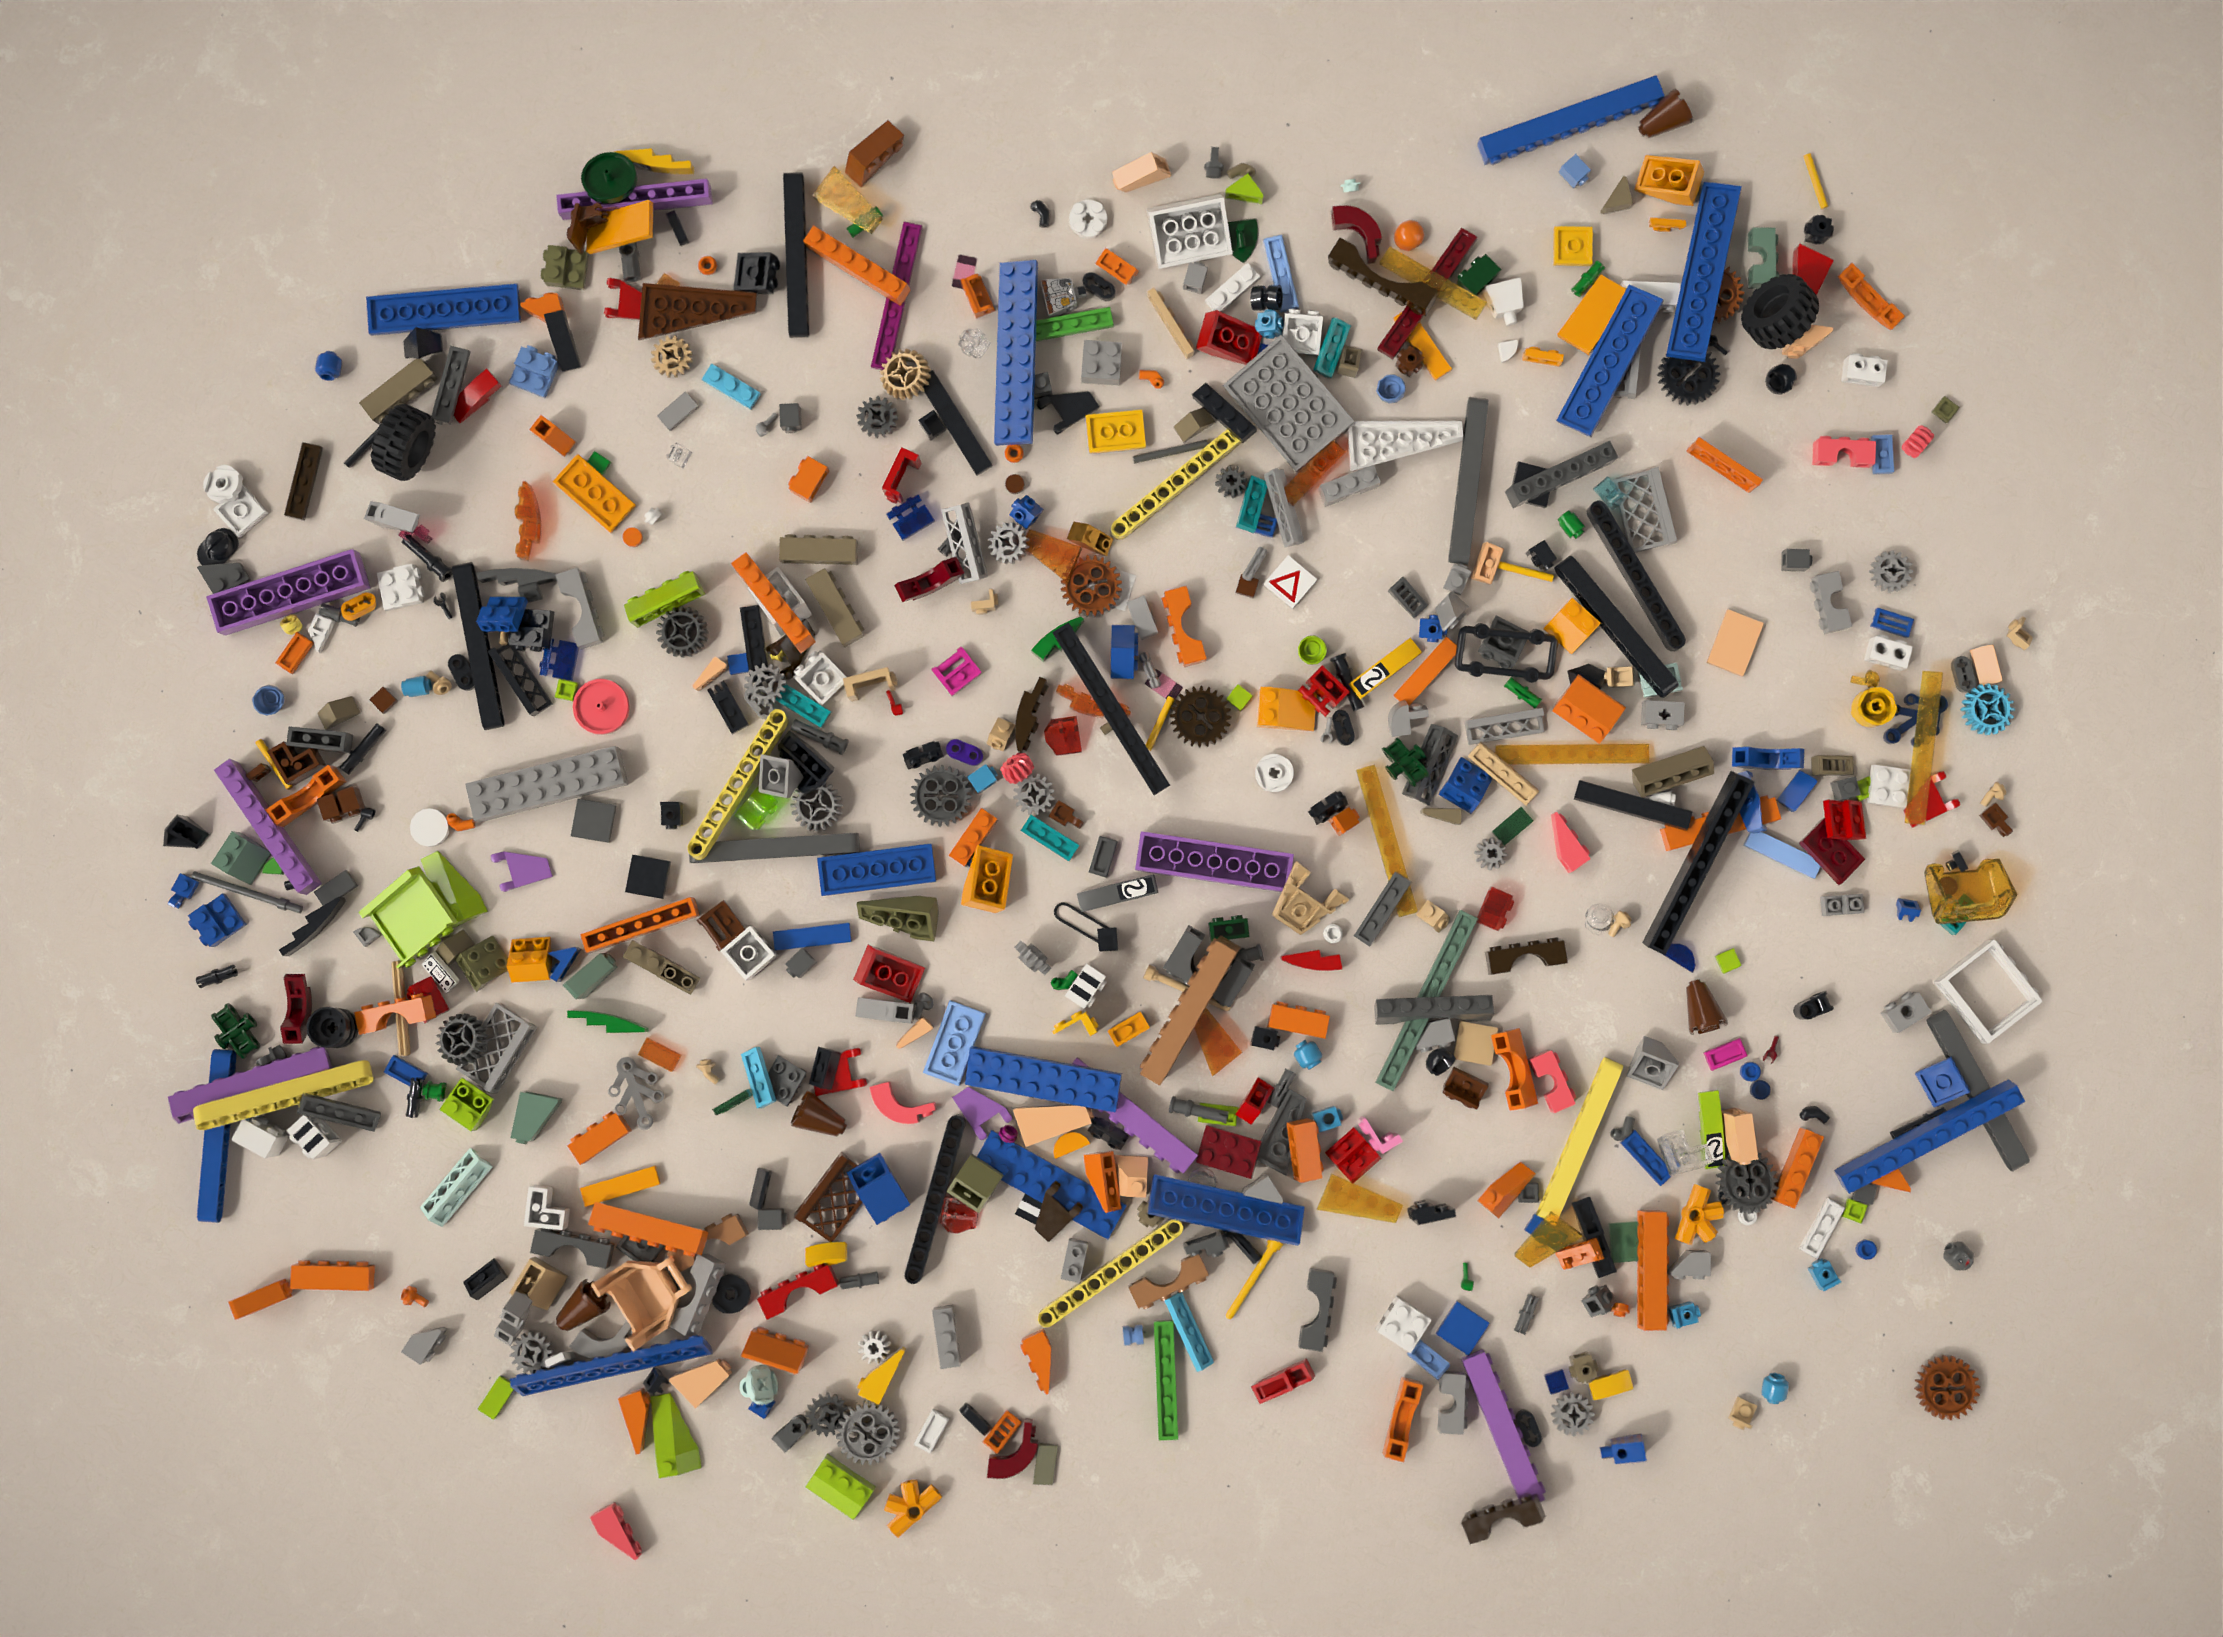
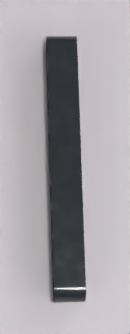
(796, 255)
(1635, 585)
(1616, 626)
(478, 647)
(929, 1207)

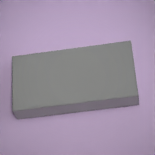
(677, 411)

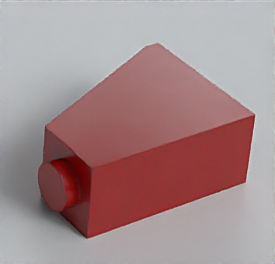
(1811, 266)

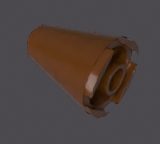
(1666, 116)
(1703, 1010)
(817, 1116)
(581, 1307)

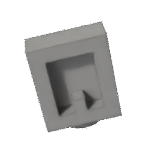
(1457, 578)

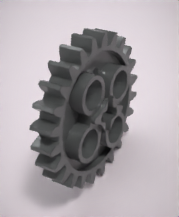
(942, 778)
(1763, 1181)

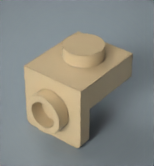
(982, 607)
(2017, 635)
(1619, 677)
(1000, 734)
(1433, 916)

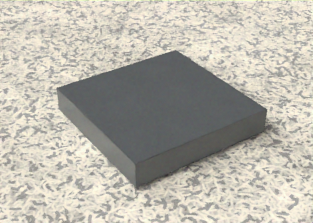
(593, 820)
(639, 1251)

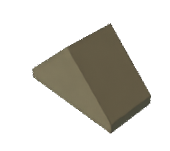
(1619, 199)
(1349, 361)
(1193, 424)
(338, 712)
(453, 946)

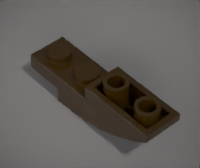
(1025, 721)

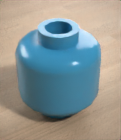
(1308, 1054)
(1775, 1388)

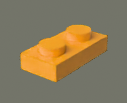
(1534, 354)
(1128, 1029)

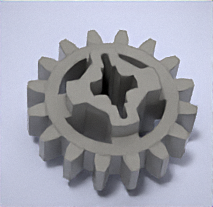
(1015, 537)
(1891, 563)
(759, 688)
(1025, 795)
(1032, 957)
(528, 1345)
(1564, 1414)

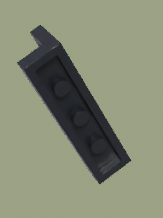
(517, 686)

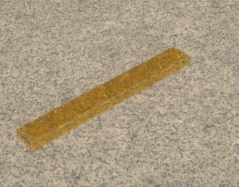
(1923, 747)
(1574, 754)
(1384, 833)

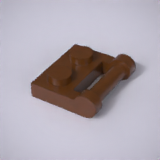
(725, 920)

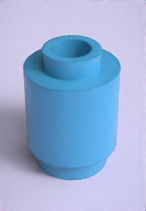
(416, 686)

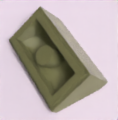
(1045, 1464)

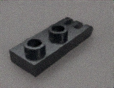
(728, 708)

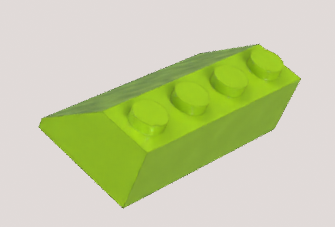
(658, 601)

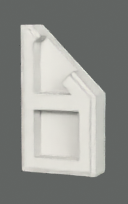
(320, 631)

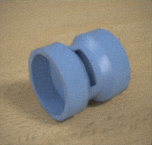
(1133, 1335)

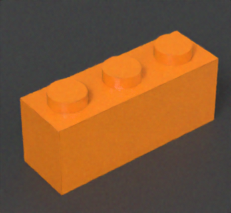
(973, 836)
(1298, 1020)
(598, 1137)
(1305, 1150)

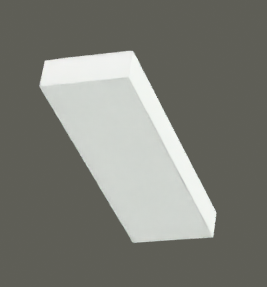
(1822, 1228)

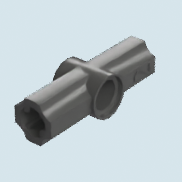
(630, 262)

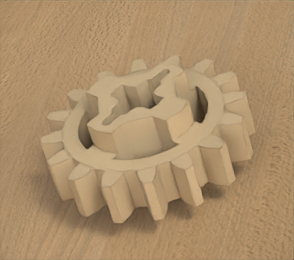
(668, 363)

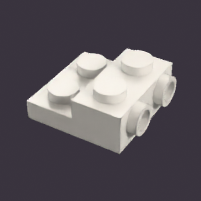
(1303, 331)
(400, 587)
(819, 677)

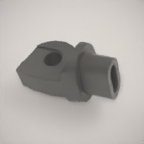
(1213, 167)
(275, 1053)

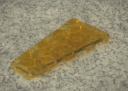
(844, 199)
(1351, 1199)

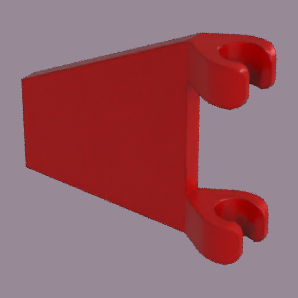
(629, 301)
(1935, 803)
(843, 1078)

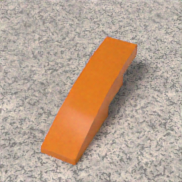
(1427, 671)

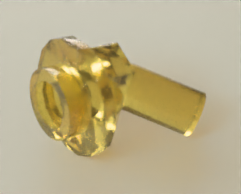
(1871, 679)

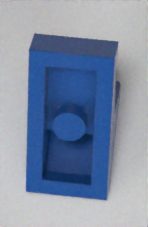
(566, 959)

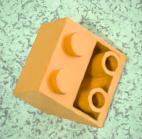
(530, 959)

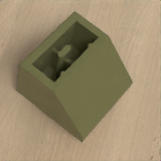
(975, 1183)

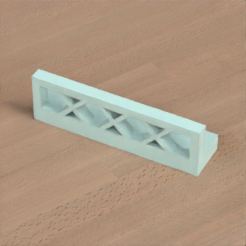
(457, 1190)

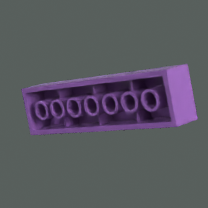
(288, 592)
(1213, 862)

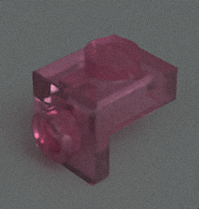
(420, 531)

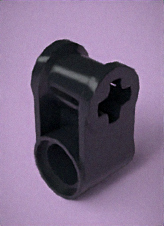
(1816, 1005)

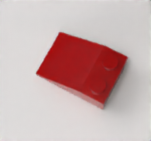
(1228, 338)
(888, 973)

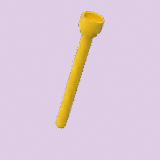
(1272, 1247)

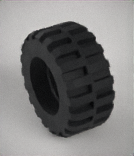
(1780, 311)
(403, 442)

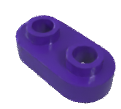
(964, 752)

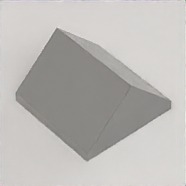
(778, 776)
(1263, 1189)

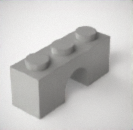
(1342, 487)
(1830, 618)
(513, 1318)
(946, 1336)
(1453, 1420)

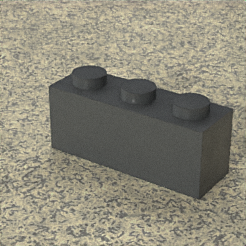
(319, 739)

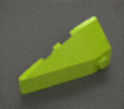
(454, 889)
(674, 1445)

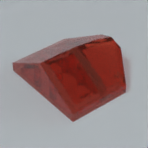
(1063, 736)
(957, 1216)

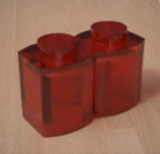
(1494, 909)

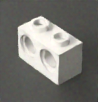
(1888, 656)

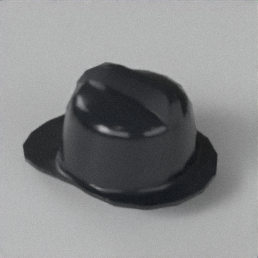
(217, 547)

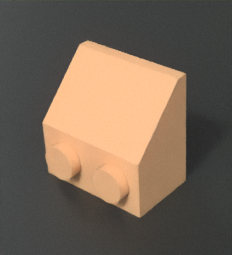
(1810, 339)

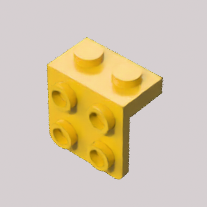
(1089, 1023)

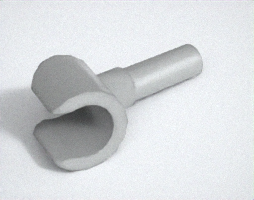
(761, 427)
(1327, 730)

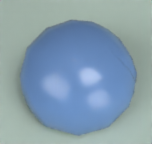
(1391, 388)
(268, 700)

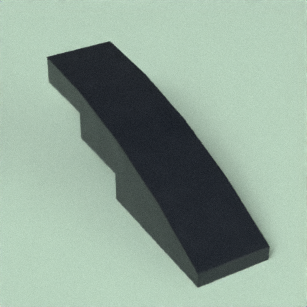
(317, 922)
(1590, 1229)

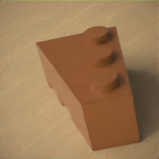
(873, 152)

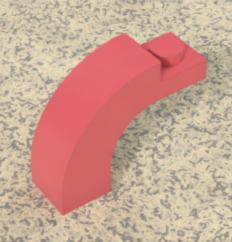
(891, 1108)

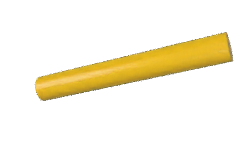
(1815, 181)
(1525, 571)
(1159, 723)
(263, 748)

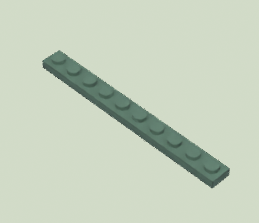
(1432, 987)

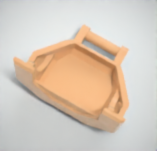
(644, 1296)

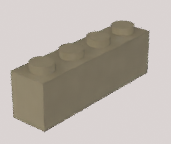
(398, 389)
(818, 550)
(834, 607)
(1673, 771)

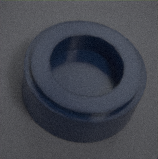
(1760, 1089)

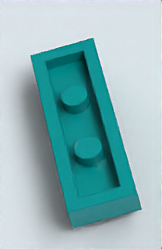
(1332, 347)
(1252, 504)
(804, 706)
(1049, 838)

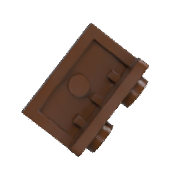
(1464, 1088)

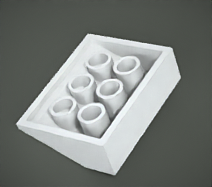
(1190, 231)

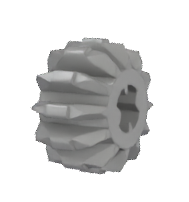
(1493, 860)

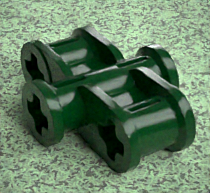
(1405, 762)
(235, 1030)

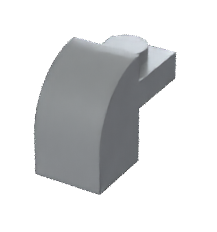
(1400, 717)

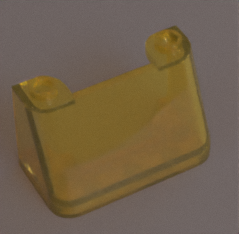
(1969, 894)

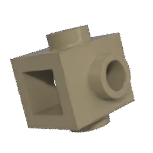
(1144, 1219)
(1580, 1361)

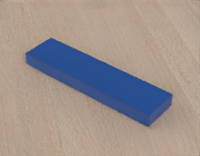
(812, 936)

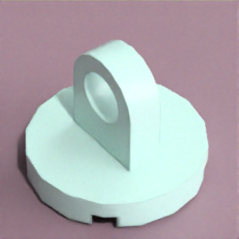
(759, 1385)

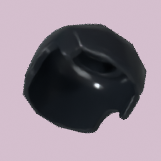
(1780, 379)
(1439, 1061)

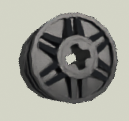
(322, 1024)

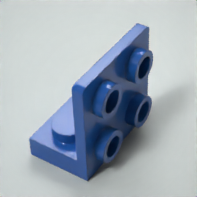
(1466, 785)

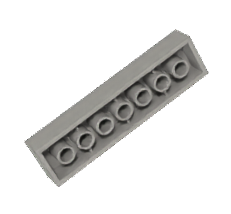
(546, 784)

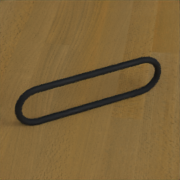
(1075, 928)

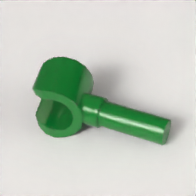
(1466, 1284)

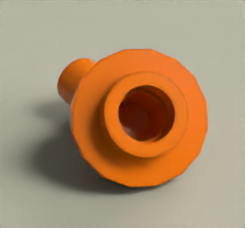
(410, 1294)

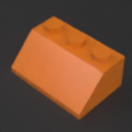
(1588, 709)
(775, 1350)

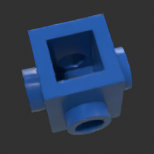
(1025, 511)
(1426, 632)

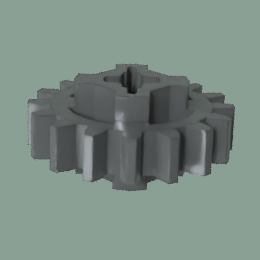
(882, 412)
(818, 1417)

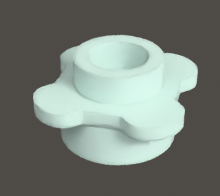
(1350, 185)

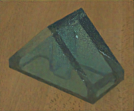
(1610, 493)

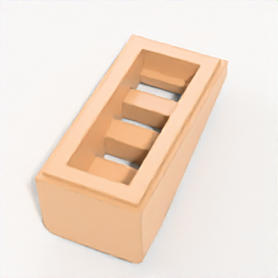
(711, 672)
(919, 1029)

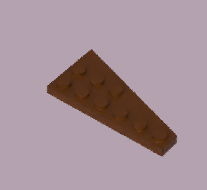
(680, 308)

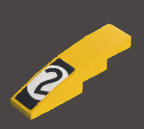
(646, 160)
(1385, 668)

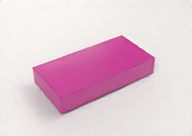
(1725, 1054)

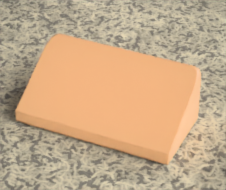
(1487, 563)
(1986, 665)

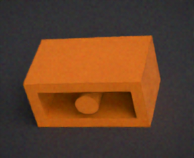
(808, 479)

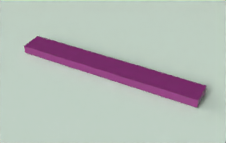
(893, 312)

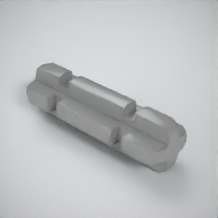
(1254, 564)
(1149, 670)

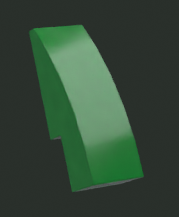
(1049, 642)

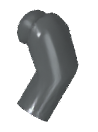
(1625, 1131)

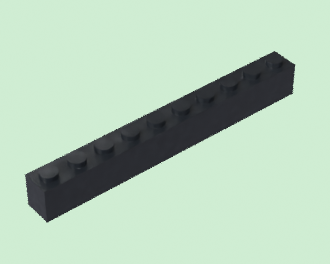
(1698, 862)

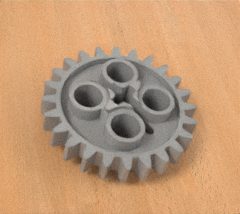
(855, 1446)

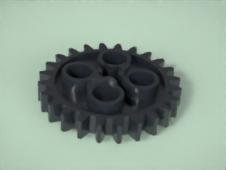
(1700, 386)

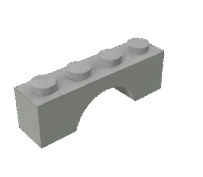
(587, 631)
(707, 1274)

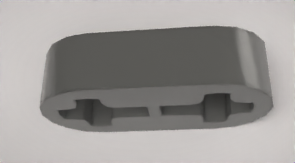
(1967, 674)

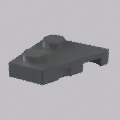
(223, 576)

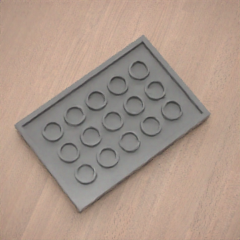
(1288, 403)

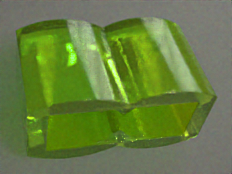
(756, 809)

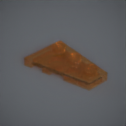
(1053, 553)
(1215, 1043)

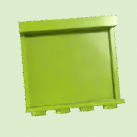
(410, 916)

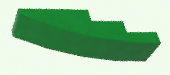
(613, 1023)

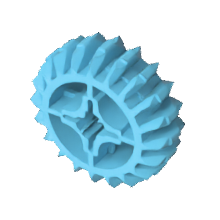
(2000, 716)

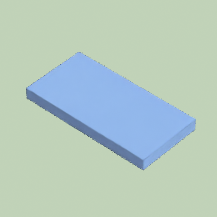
(952, 1044)

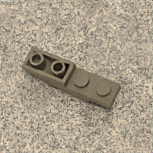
(661, 967)

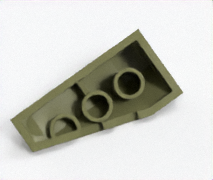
(908, 914)

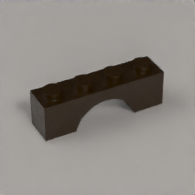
(1550, 953)
(1525, 1510)

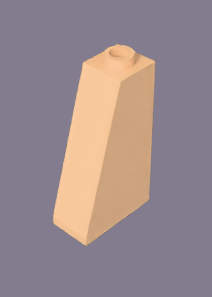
(1050, 1121)

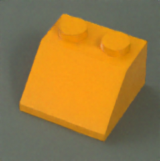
(1572, 625)

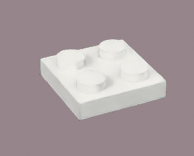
(1888, 786)

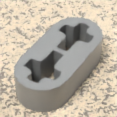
(757, 708)

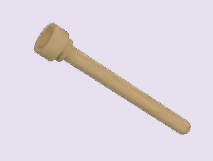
(1152, 974)

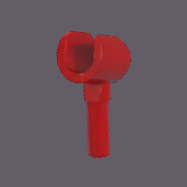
(896, 708)

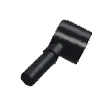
(1713, 342)
(442, 604)
(365, 813)

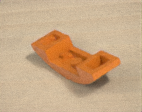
(1868, 298)

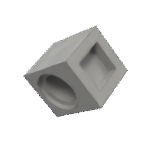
(1195, 277)

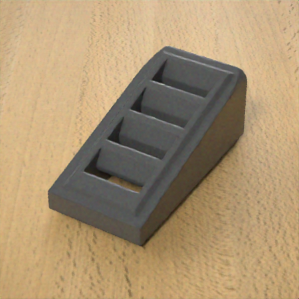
(1393, 591)

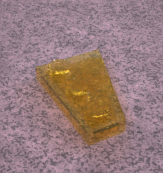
(1546, 1240)

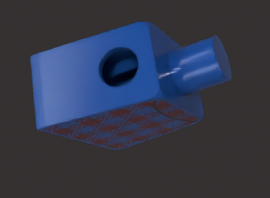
(1633, 1449)

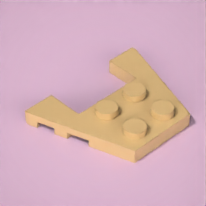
(1298, 908)

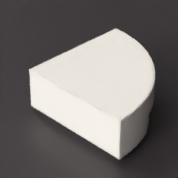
(1507, 350)

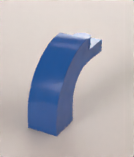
(1767, 758)

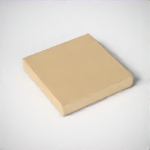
(1474, 1043)

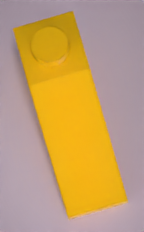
(878, 1380)

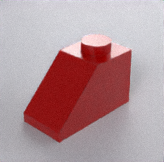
(1254, 1101)

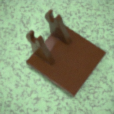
(581, 220)

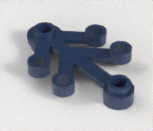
(1912, 721)

